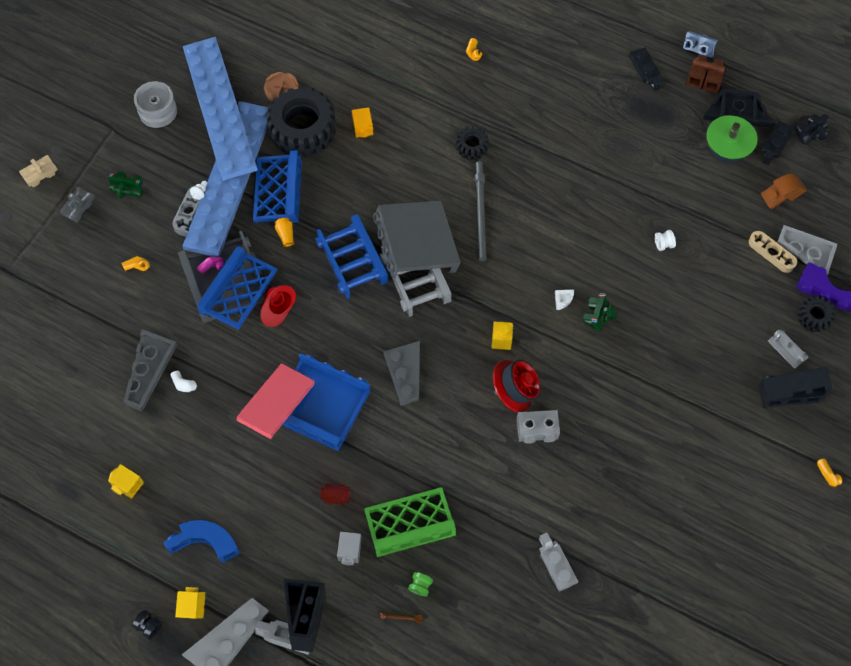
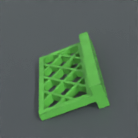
(414, 537)

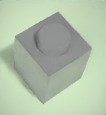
(349, 548)

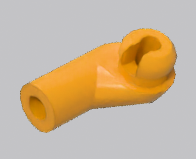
(136, 262)

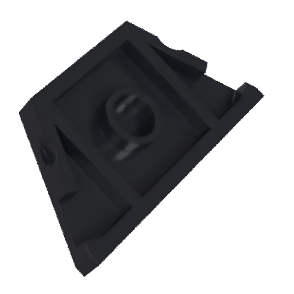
(740, 104)

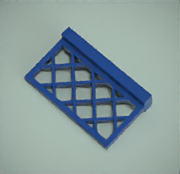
(292, 191)
(222, 282)

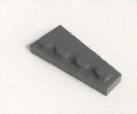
(149, 365)

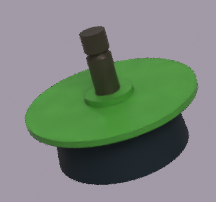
(731, 138)

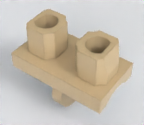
(38, 170)

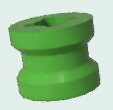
(420, 584)

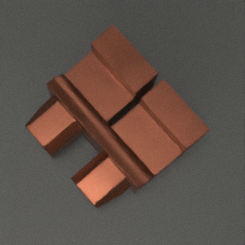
(712, 72)

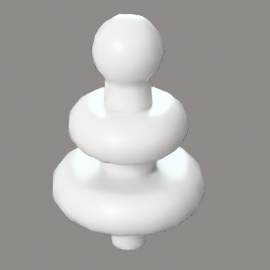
(198, 191)

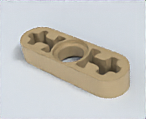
(758, 247)

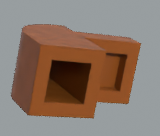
(784, 188)

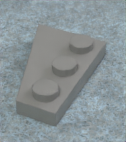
(807, 247)

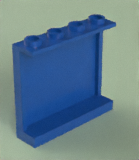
(330, 404)

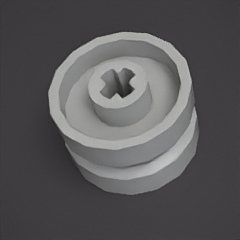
(155, 104)

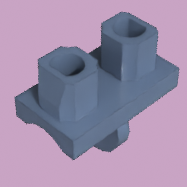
(700, 44)

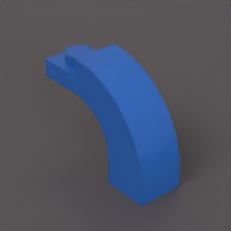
(206, 533)

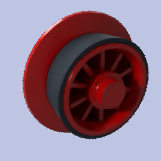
(516, 384)

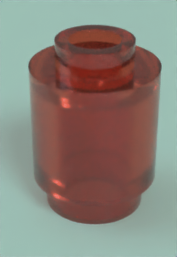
(335, 494)

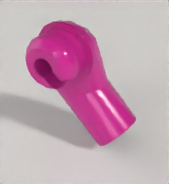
(217, 262)

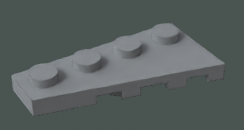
(228, 638)

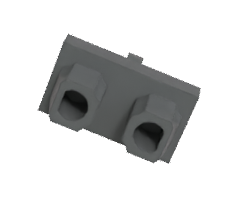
(77, 204)

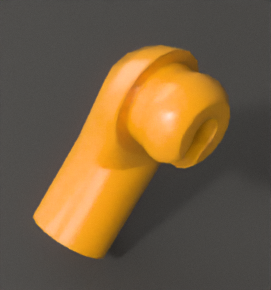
(471, 50)
(833, 480)

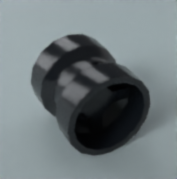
(147, 624)

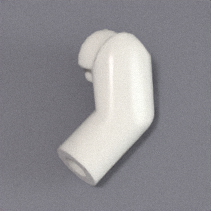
(183, 384)

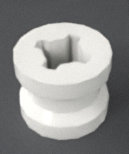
(665, 240)

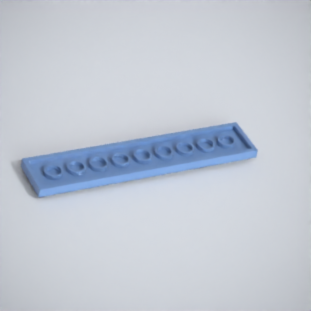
(219, 109)
(222, 198)

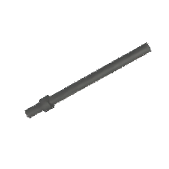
(479, 179)

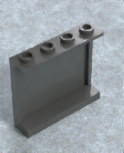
(416, 237)
(200, 282)

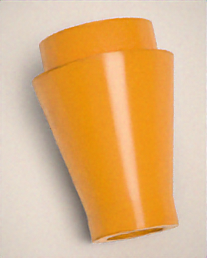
(285, 231)

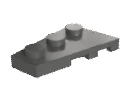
(404, 371)

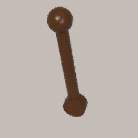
(418, 618)

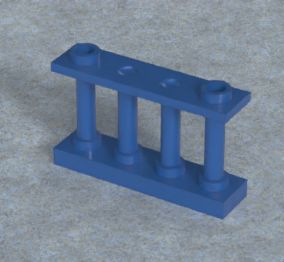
(363, 242)

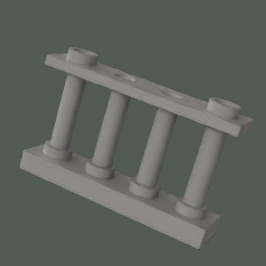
(434, 276)

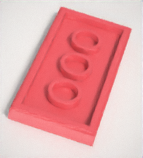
(275, 401)

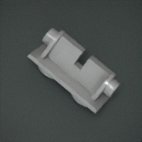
(788, 348)

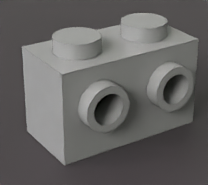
(538, 426)

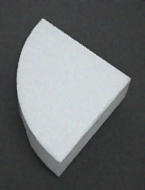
(563, 298)

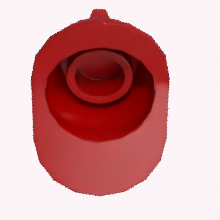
(277, 304)

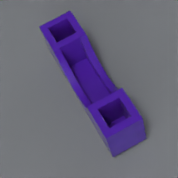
(815, 282)

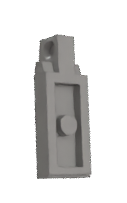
(556, 563)
(275, 633)

